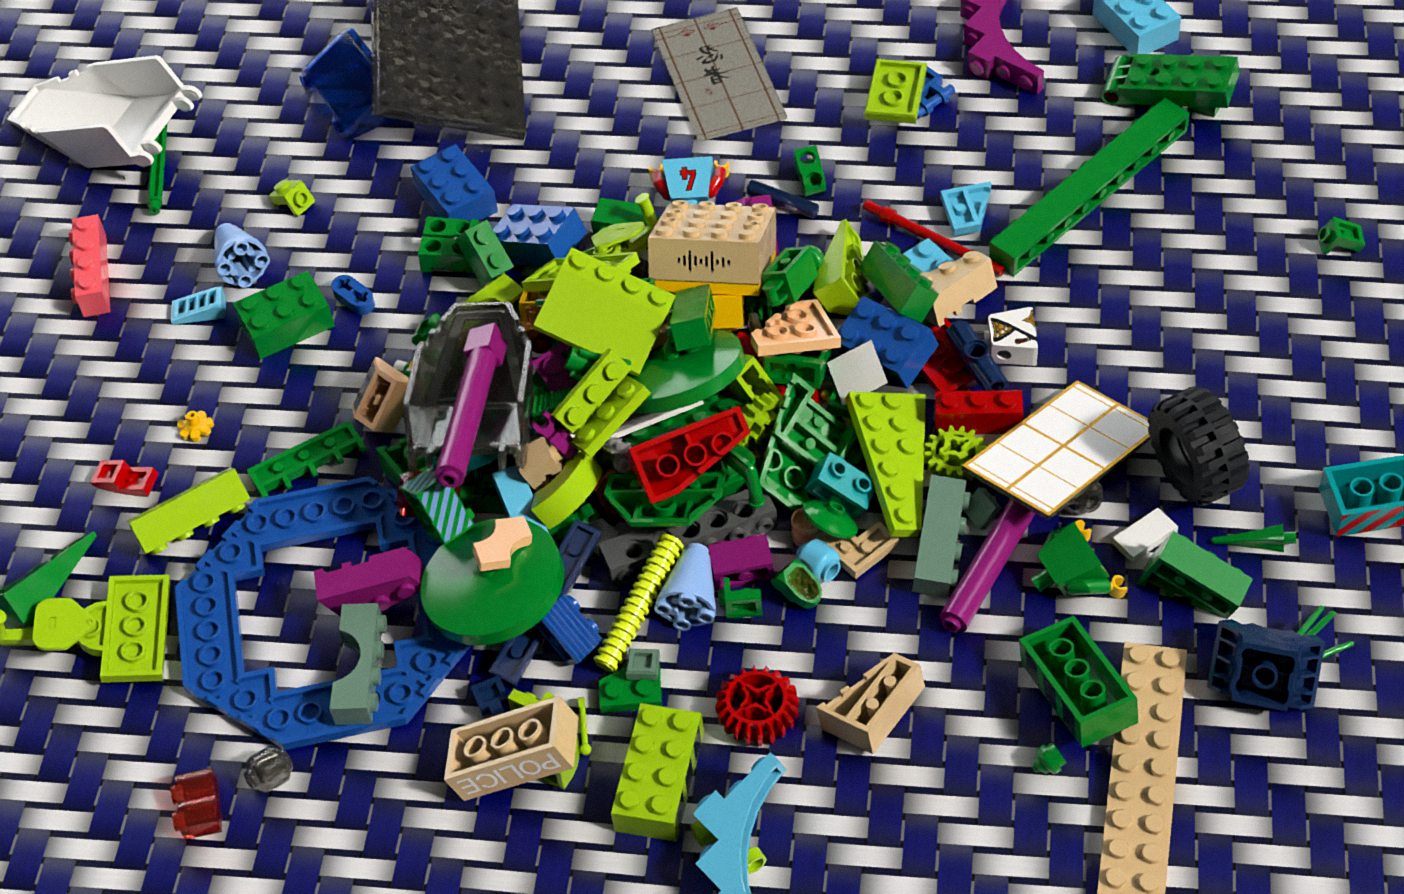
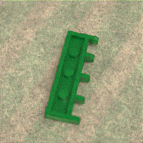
(305, 458)

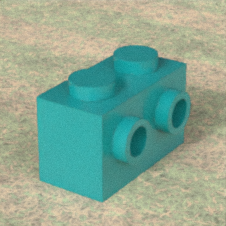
(841, 482)

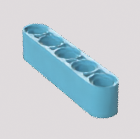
(515, 495)

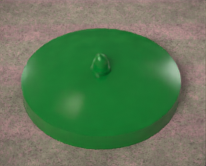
(687, 378)
(496, 603)

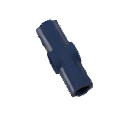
(975, 356)

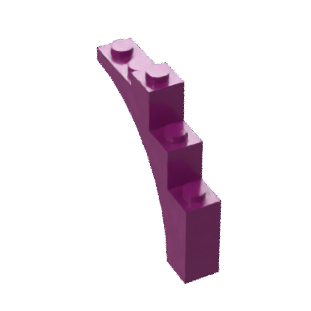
(990, 49)

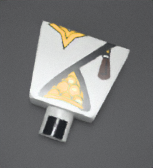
(1012, 337)

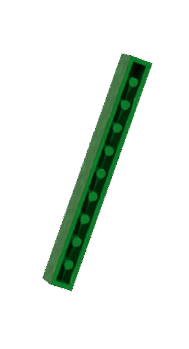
(1088, 186)

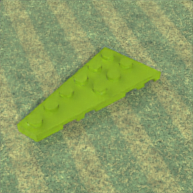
(893, 446)

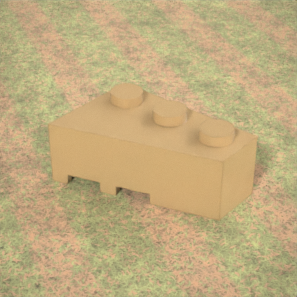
(958, 283)
(873, 705)

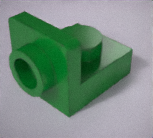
(1342, 234)
(740, 602)

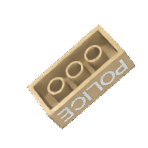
(511, 748)

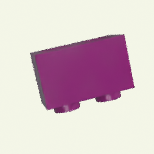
(741, 560)

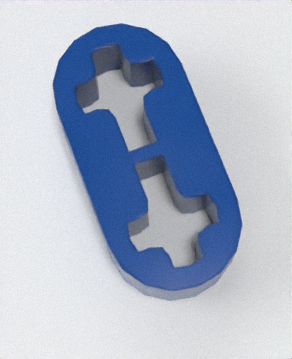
(349, 298)

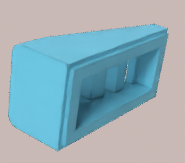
(212, 302)

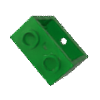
(809, 366)

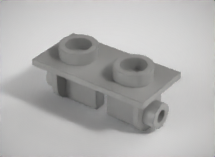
(615, 456)

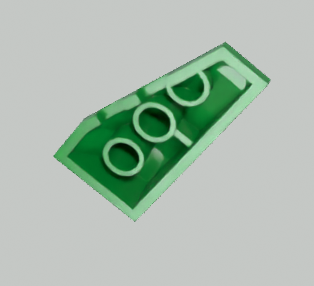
(43, 582)

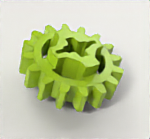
(760, 419)
(954, 451)

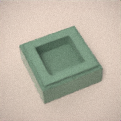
(982, 508)
(643, 664)

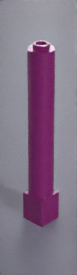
(484, 351)
(985, 567)

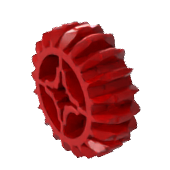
(755, 716)

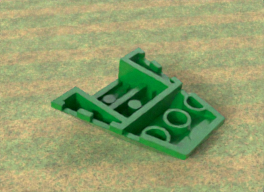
(798, 441)

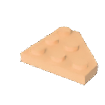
(796, 330)

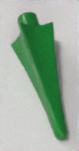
(1268, 538)

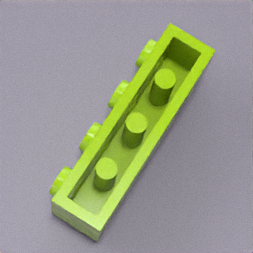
(189, 510)

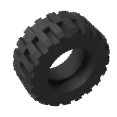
(1198, 445)

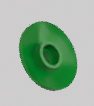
(830, 518)

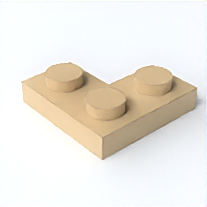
(864, 551)

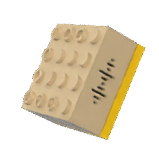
(713, 246)

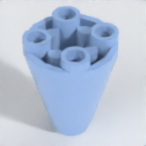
(238, 256)
(689, 590)

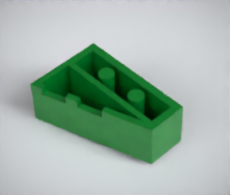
(1197, 575)

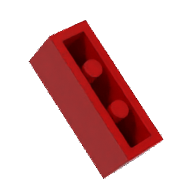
(978, 410)

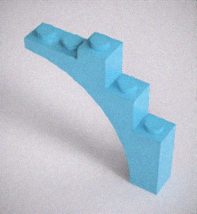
(732, 823)

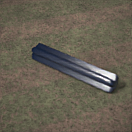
(784, 199)

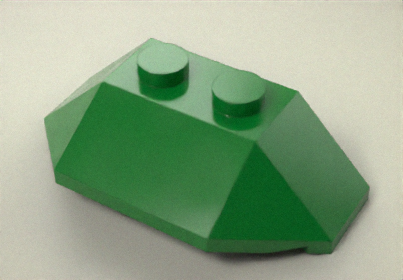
(679, 510)

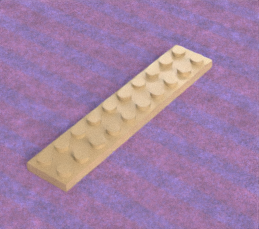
(1143, 774)

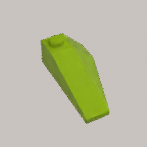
(839, 278)

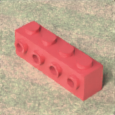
(90, 266)

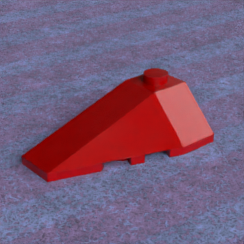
(679, 457)

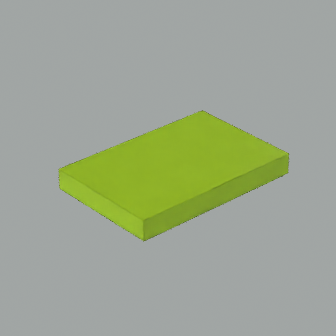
(895, 91)

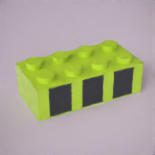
(657, 772)

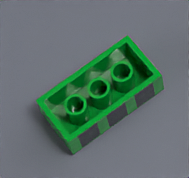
(1078, 681)

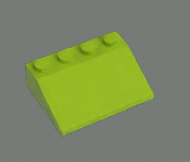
(603, 309)

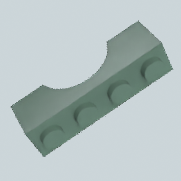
(355, 695)

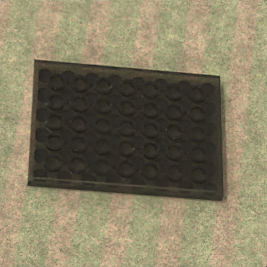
(449, 64)

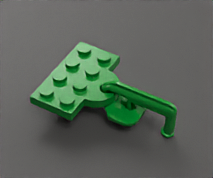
(734, 463)

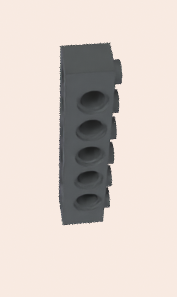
(725, 514)

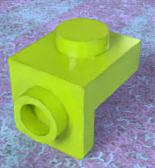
(292, 193)

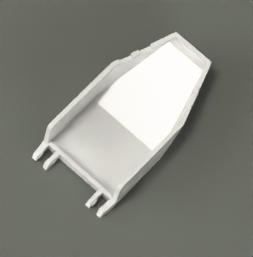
(106, 111)

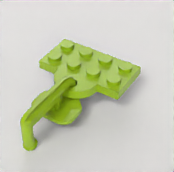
(614, 245)
(124, 630)

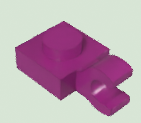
(560, 439)

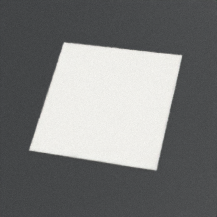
(857, 371)

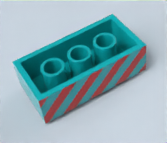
(1364, 495)

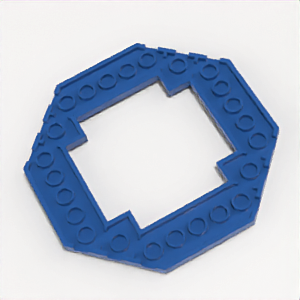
(212, 628)

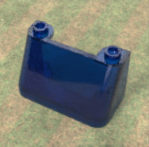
(344, 81)

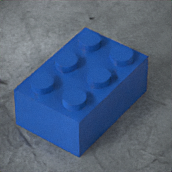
(454, 186)
(539, 233)
(898, 340)

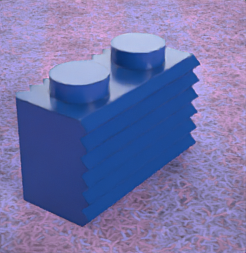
(569, 630)

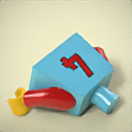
(689, 179)

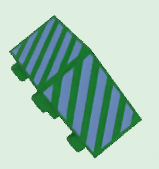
(437, 508)

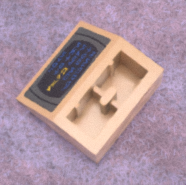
(381, 397)

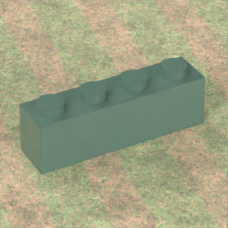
(939, 536)

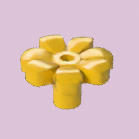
(195, 425)

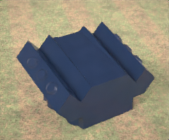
(1265, 666)

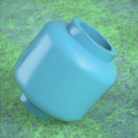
(819, 559)

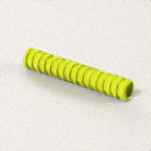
(637, 605)

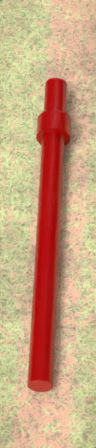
(890, 217)

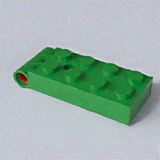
(1179, 78)

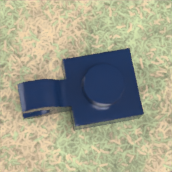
(490, 696)

